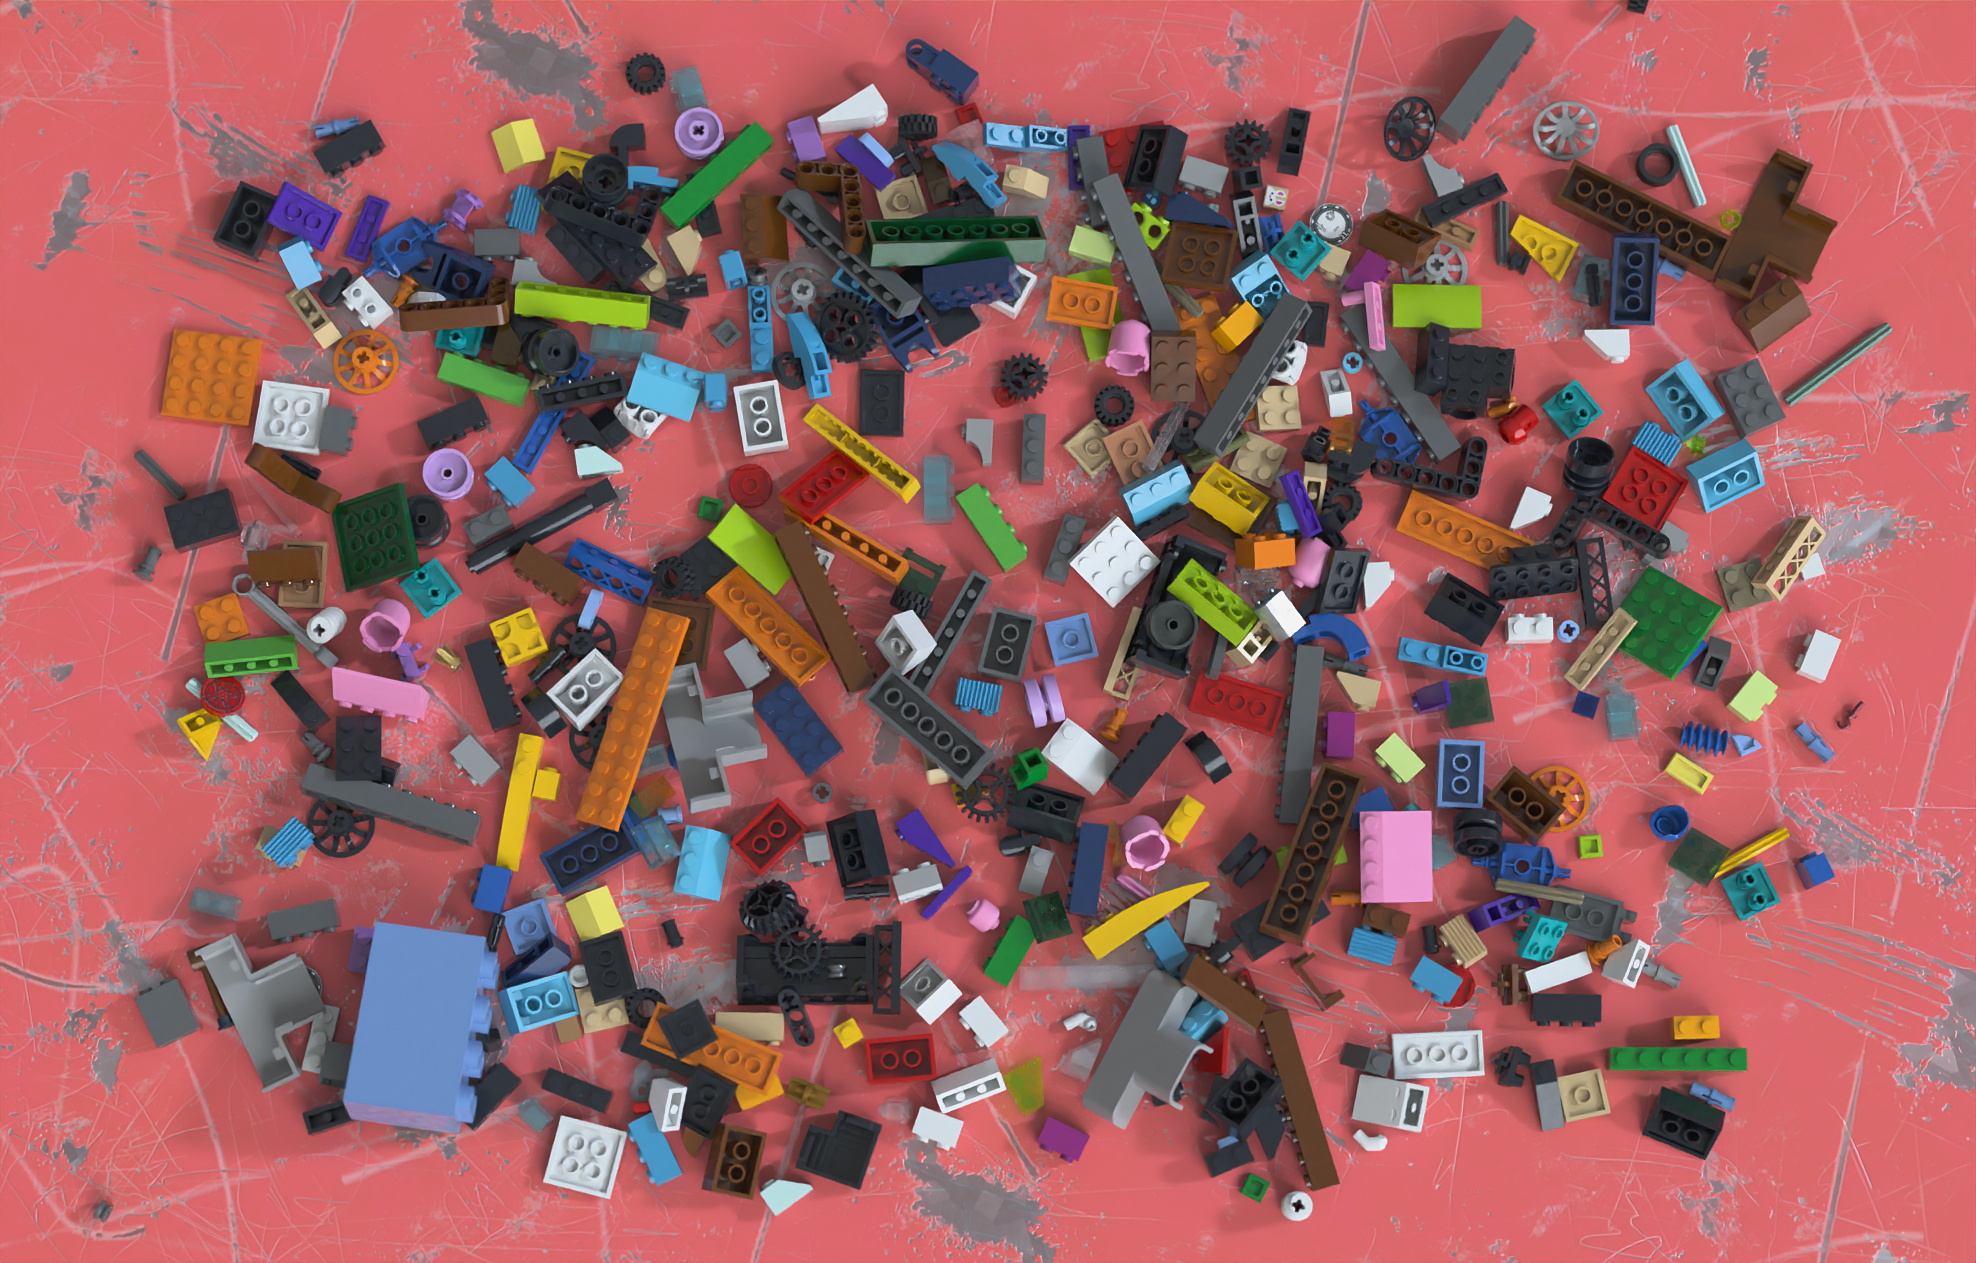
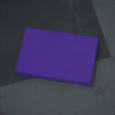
(303, 215)

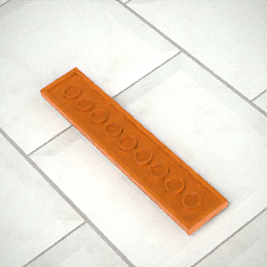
(632, 719)

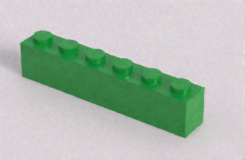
(716, 176)
(1676, 1059)

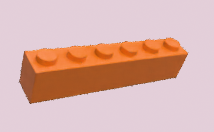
(855, 546)

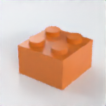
(1265, 550)

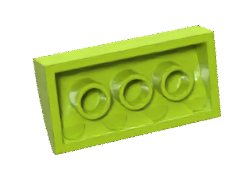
(1445, 305)
(1097, 340)
(750, 548)
(1213, 602)

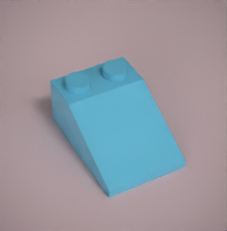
(538, 1003)

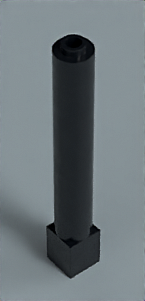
(592, 500)

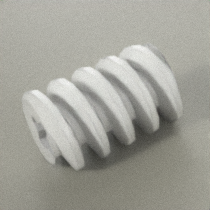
(326, 624)
(1303, 1200)

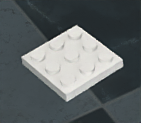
(290, 417)
(1114, 561)
(585, 1157)

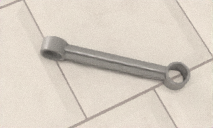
(285, 622)

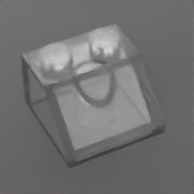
(971, 138)
(1255, 583)
(1080, 1061)

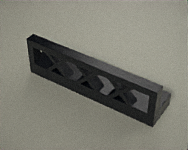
(1585, 582)
(895, 974)

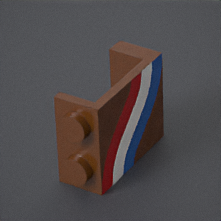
(1323, 1003)

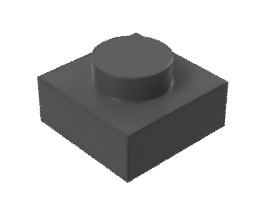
(727, 333)

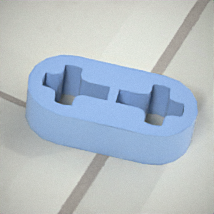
(876, 149)
(590, 609)

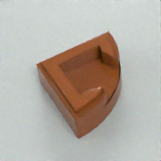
(692, 1141)

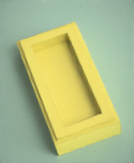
(1688, 773)

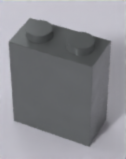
(168, 1012)

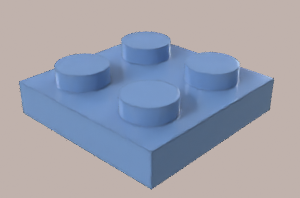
(1071, 639)
(528, 925)

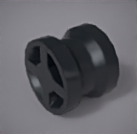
(1519, 262)

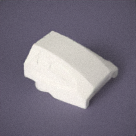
(1292, 363)
(638, 419)

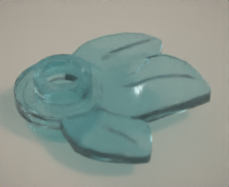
(643, 1077)

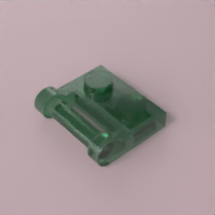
(917, 581)

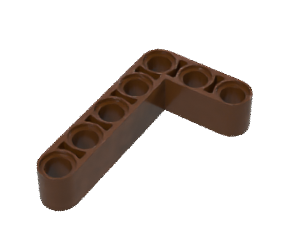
(846, 181)
(460, 312)
(290, 480)

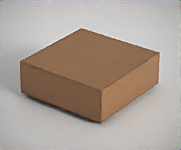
(568, 1029)

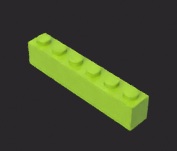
(582, 305)

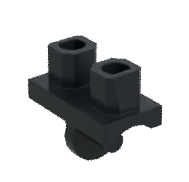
(901, 150)
(687, 287)
(1316, 445)
(1507, 1066)

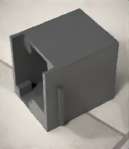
(335, 1064)

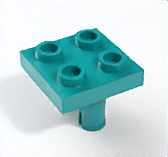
(1300, 251)
(461, 340)
(1572, 409)
(431, 588)
(1750, 891)
(1540, 937)

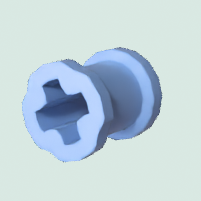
(1563, 637)
(671, 814)

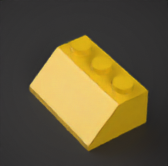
(1229, 498)

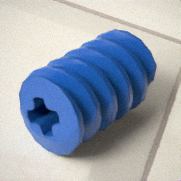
(1703, 738)

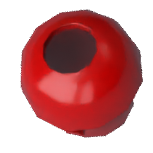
(1517, 425)

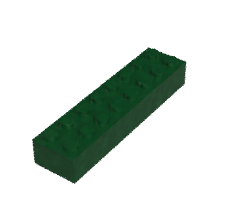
(953, 240)

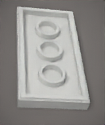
(1437, 1054)

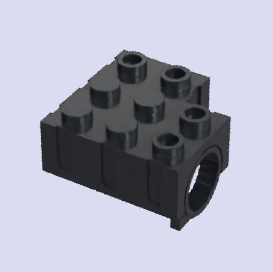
(1474, 377)
(840, 1153)

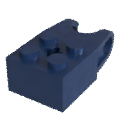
(943, 71)
(448, 271)
(903, 335)

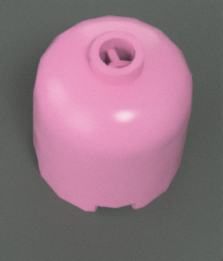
(1129, 348)
(1310, 563)
(385, 625)
(1144, 842)

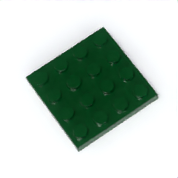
(375, 537)

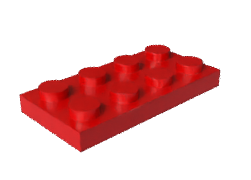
(823, 486)
(1238, 703)

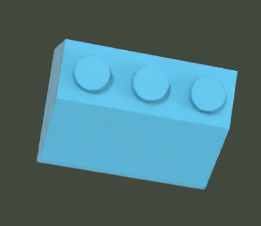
(665, 387)
(1685, 400)
(1726, 475)
(1156, 493)
(702, 863)

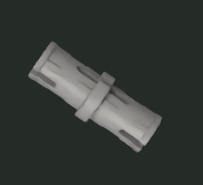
(1661, 974)

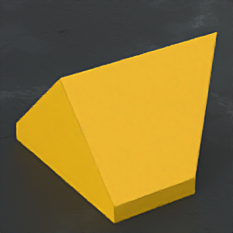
(201, 730)

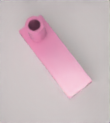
(1372, 297)

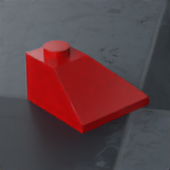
(1217, 1061)

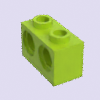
(1148, 222)

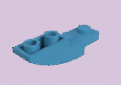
(1025, 139)
(968, 166)
(649, 176)
(760, 329)
(813, 354)
(1441, 657)

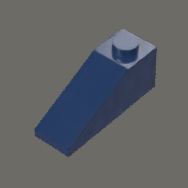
(1187, 209)
(539, 961)

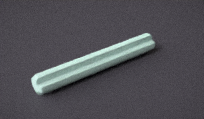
(1686, 166)
(234, 721)

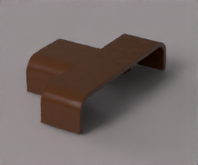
(1775, 231)

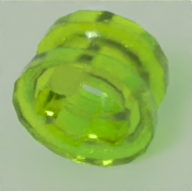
(1723, 222)
(1698, 445)

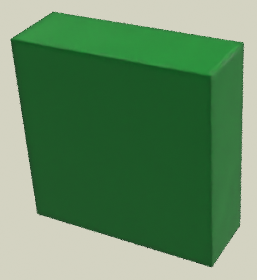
(710, 509)
(1255, 1187)

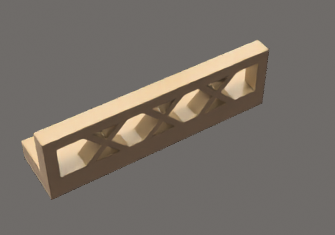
(1787, 551)
(1119, 658)

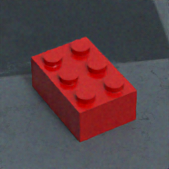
(769, 837)
(900, 1059)

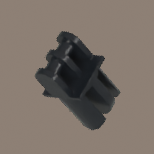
(332, 289)
(1017, 844)
(1221, 952)

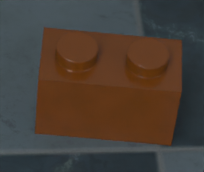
(1385, 919)

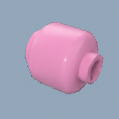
(983, 915)

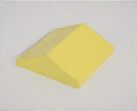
(518, 145)
(594, 914)

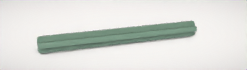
(1838, 364)

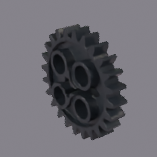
(846, 326)

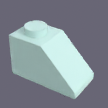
(595, 462)
(782, 1194)

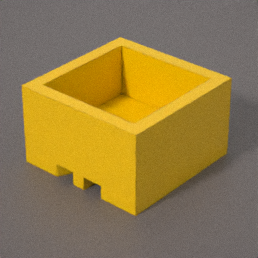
(519, 637)

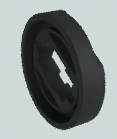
(780, 372)

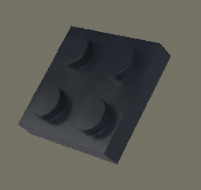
(688, 1029)

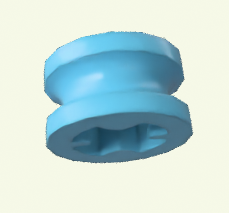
(1357, 358)

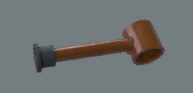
(198, 964)

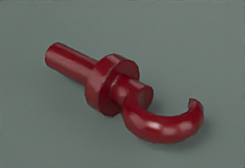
(1851, 713)

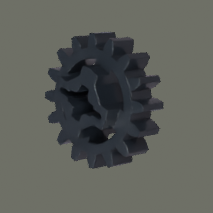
(1255, 141)
(1016, 379)

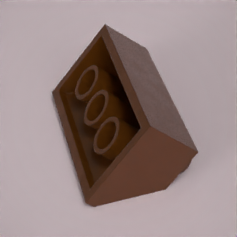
(1223, 989)

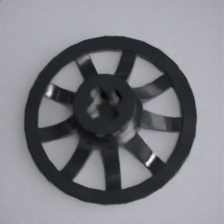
(1404, 127)
(1183, 438)
(582, 642)
(595, 738)
(340, 824)

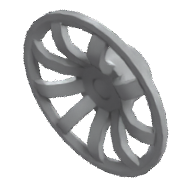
(1566, 127)
(1437, 267)
(802, 290)

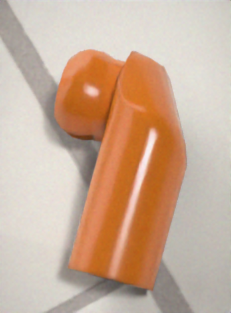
(1505, 409)

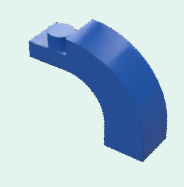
(1335, 628)

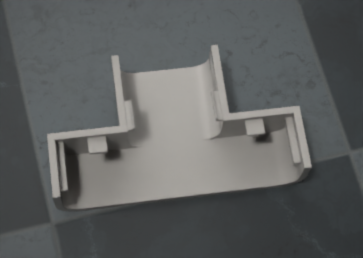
(708, 737)
(264, 1005)
(1145, 1051)

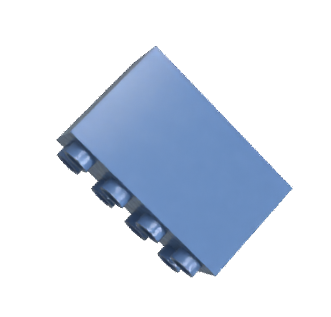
(421, 1028)

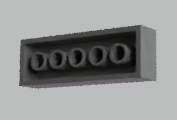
(1483, 83)
(928, 727)

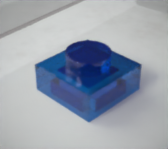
(1585, 705)

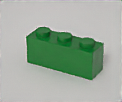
(1009, 951)

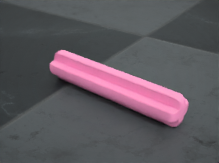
(1136, 889)

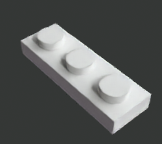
(321, 1032)

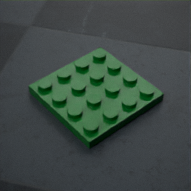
(1669, 622)

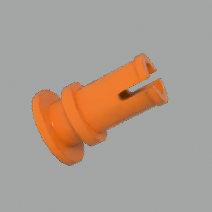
(404, 290)
(1113, 729)
(1346, 898)
(1600, 951)

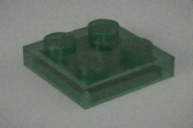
(1469, 703)
(1699, 857)
(1047, 917)

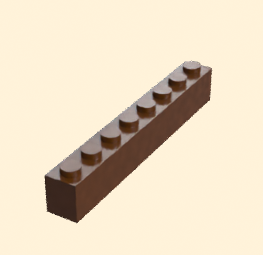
(1299, 1100)

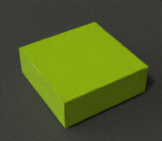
(1590, 846)

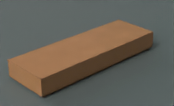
(1452, 231)

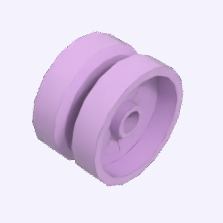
(687, 131)
(450, 462)
(1045, 700)

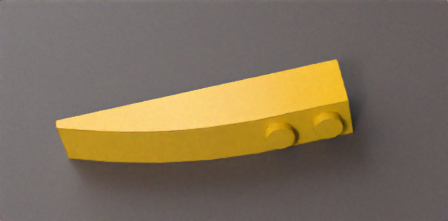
(863, 453)
(519, 801)
(1136, 918)

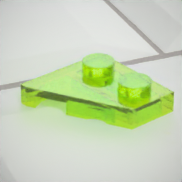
(1026, 1086)

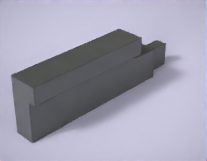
(1216, 656)

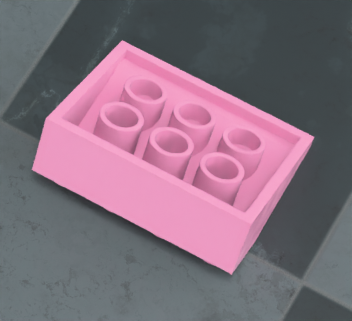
(379, 694)
(1396, 856)

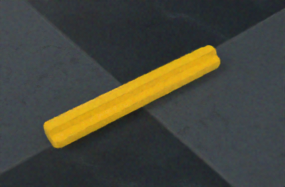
(1753, 849)

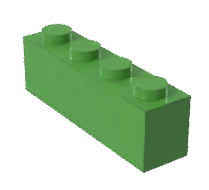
(484, 380)
(991, 527)
(251, 656)

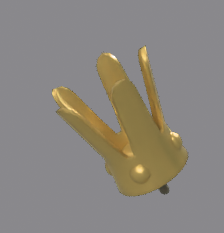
(448, 658)

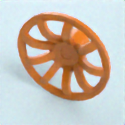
(365, 361)
(1563, 795)

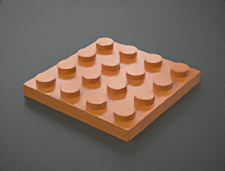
(212, 377)

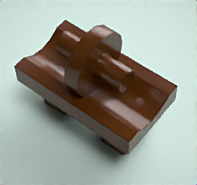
(1508, 985)

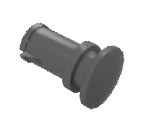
(148, 564)
(318, 748)

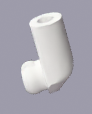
(1082, 1020)
(1370, 1143)

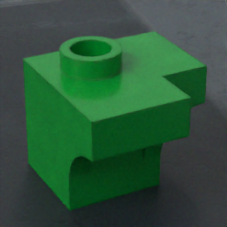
(1028, 768)

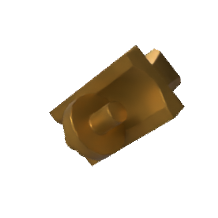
(807, 1093)

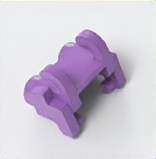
(460, 209)
(408, 662)

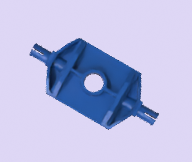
(394, 262)
(1388, 421)
(1539, 860)

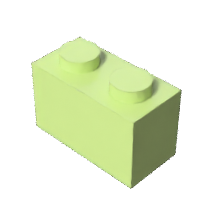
(1092, 246)
(1752, 697)
(1398, 759)

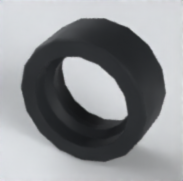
(1666, 151)

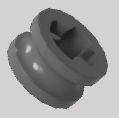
(757, 276)
(828, 788)
(836, 971)
(103, 1211)

